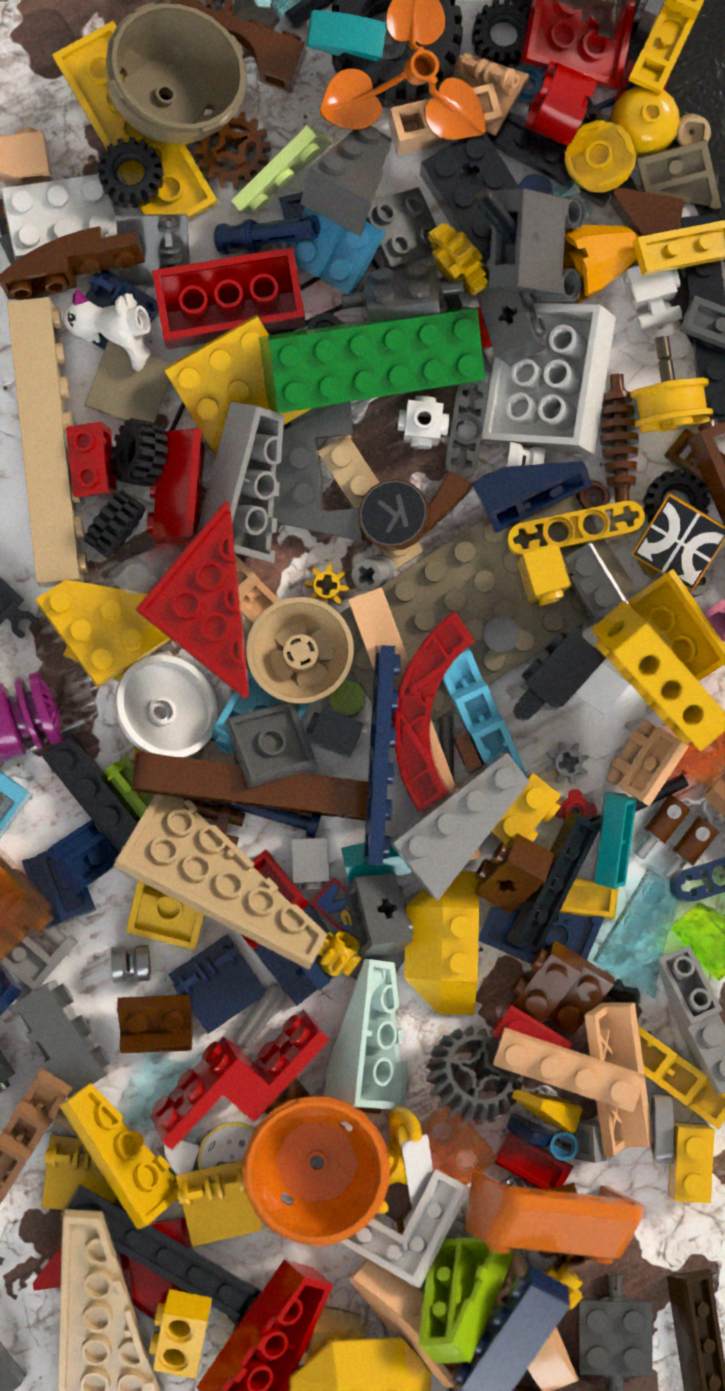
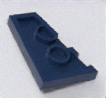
(570, 930)

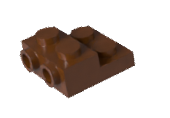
(561, 987)

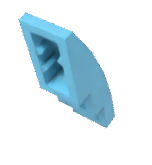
(478, 710)

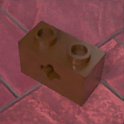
(513, 872)

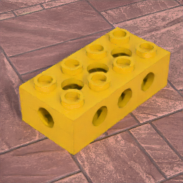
(659, 677)

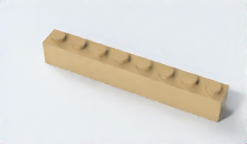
(44, 440)

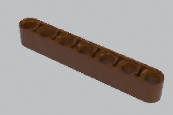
(226, 784)

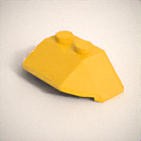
(444, 947)
(363, 1366)

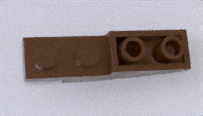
(56, 263)

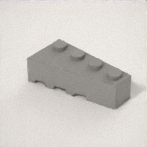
(454, 827)

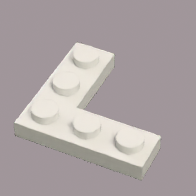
(414, 1251)

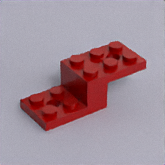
(238, 1078)

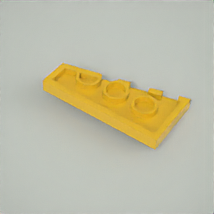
(129, 1167)

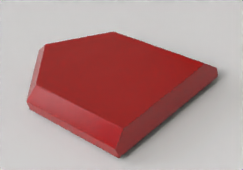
(145, 1286)

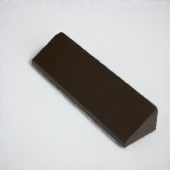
(697, 1330)

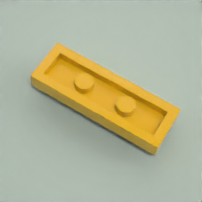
(680, 248)

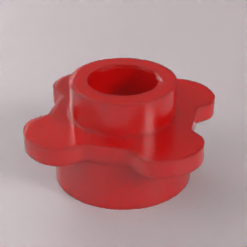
(576, 800)

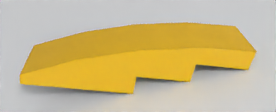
(681, 1079)

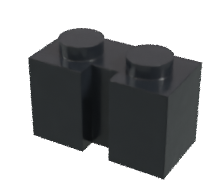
(334, 732)

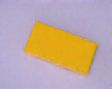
(590, 900)

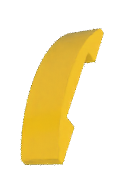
(665, 44)

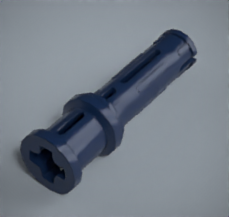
(252, 235)

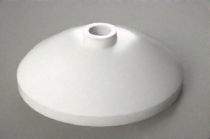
(180, 696)

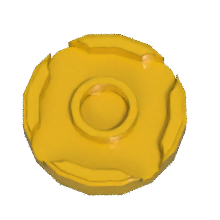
(600, 156)

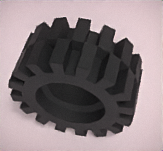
(490, 17)
(125, 152)
(139, 452)
(675, 481)
(114, 523)

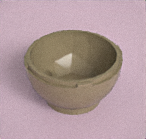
(180, 56)

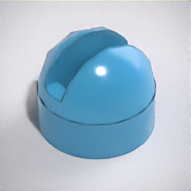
(561, 1153)

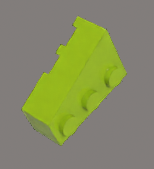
(460, 1298)

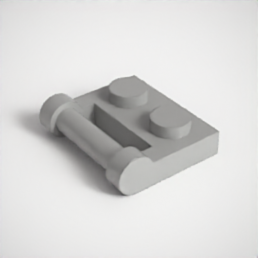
(33, 963)

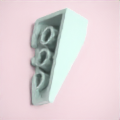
(366, 1054)

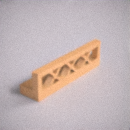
(616, 1039)

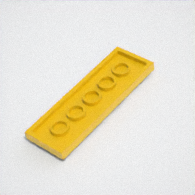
(183, 183)

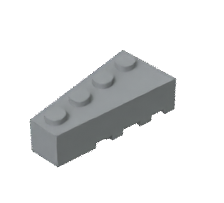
(247, 478)

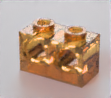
(461, 1138)

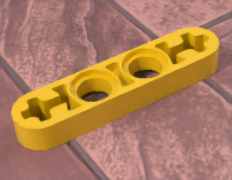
(574, 525)

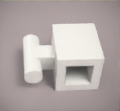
(652, 292)

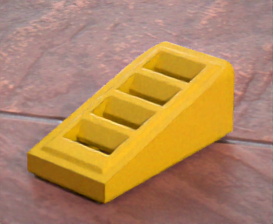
(550, 1109)

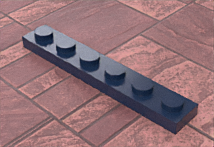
(380, 770)

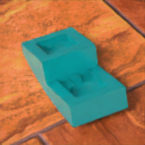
(346, 33)

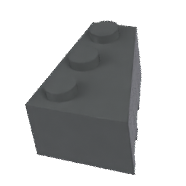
(347, 178)
(62, 1036)

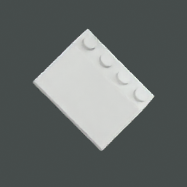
(559, 391)

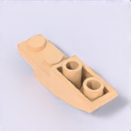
(400, 1309)
(552, 1364)

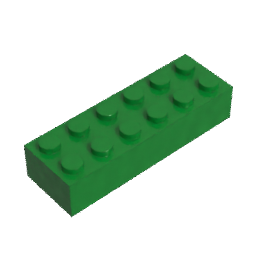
(371, 359)

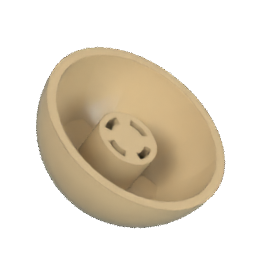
(296, 628)

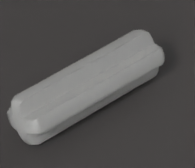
(260, 1016)

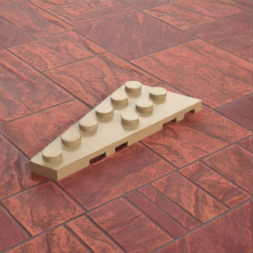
(98, 1325)

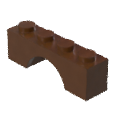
(276, 54)

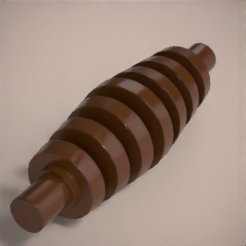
(619, 438)

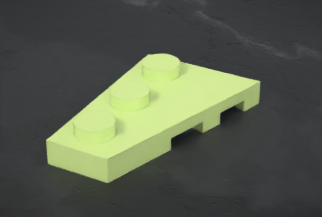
(281, 169)

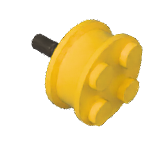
(671, 401)

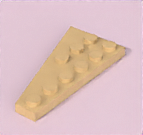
(208, 872)

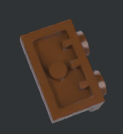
(155, 1023)

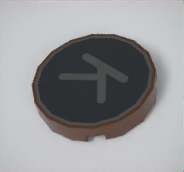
(394, 514)

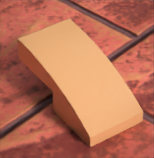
(253, 593)

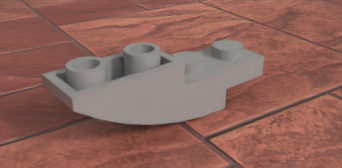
(696, 1013)

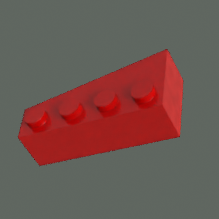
(272, 1333)

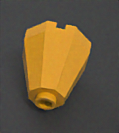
(598, 255)

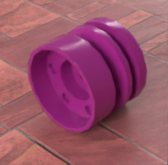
(27, 715)

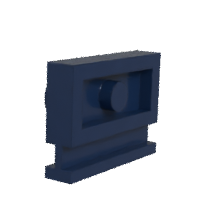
(83, 856)
(57, 891)

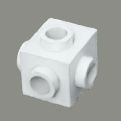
(423, 435)

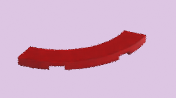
(415, 707)

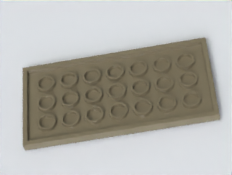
(481, 582)

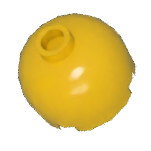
(647, 118)

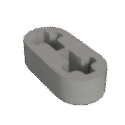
(662, 1129)

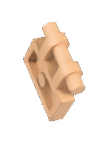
(652, 765)

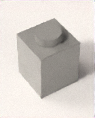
(310, 862)

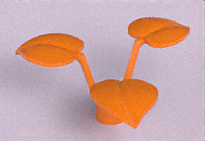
(453, 111)

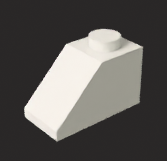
(603, 687)

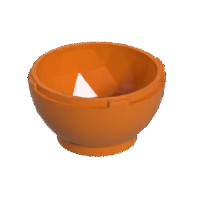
(327, 1200)

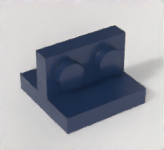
(294, 978)

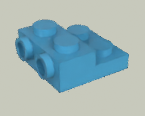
(337, 253)

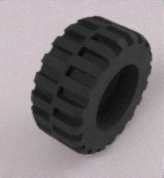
(446, 49)

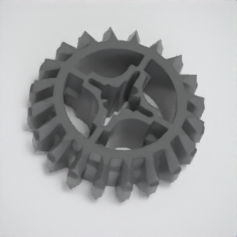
(460, 1085)

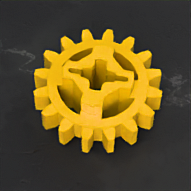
(457, 258)

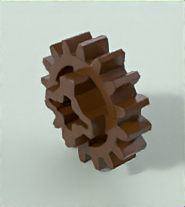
(244, 142)

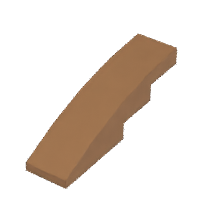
(29, 1125)

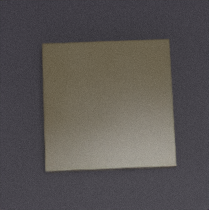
(127, 392)

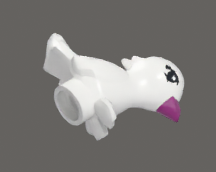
(119, 323)

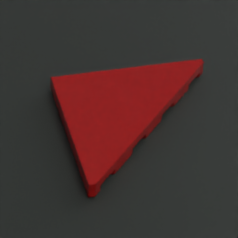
(200, 603)

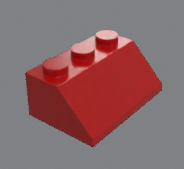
(178, 489)

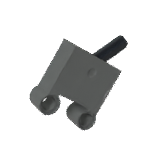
(530, 241)

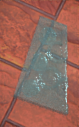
(640, 934)

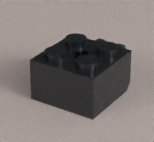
(559, 676)

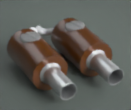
(664, 824)

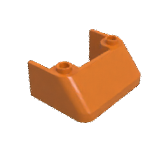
(551, 1219)

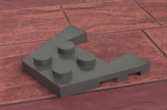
(300, 476)

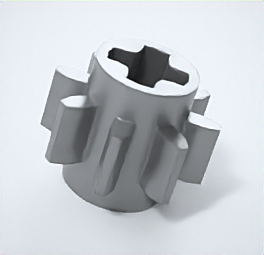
(570, 753)

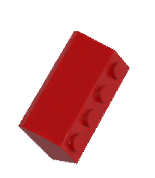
(219, 294)

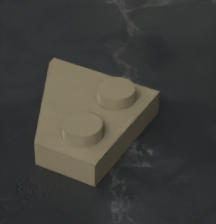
(681, 173)

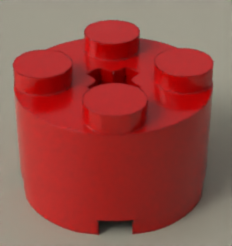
(560, 103)

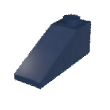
(525, 490)

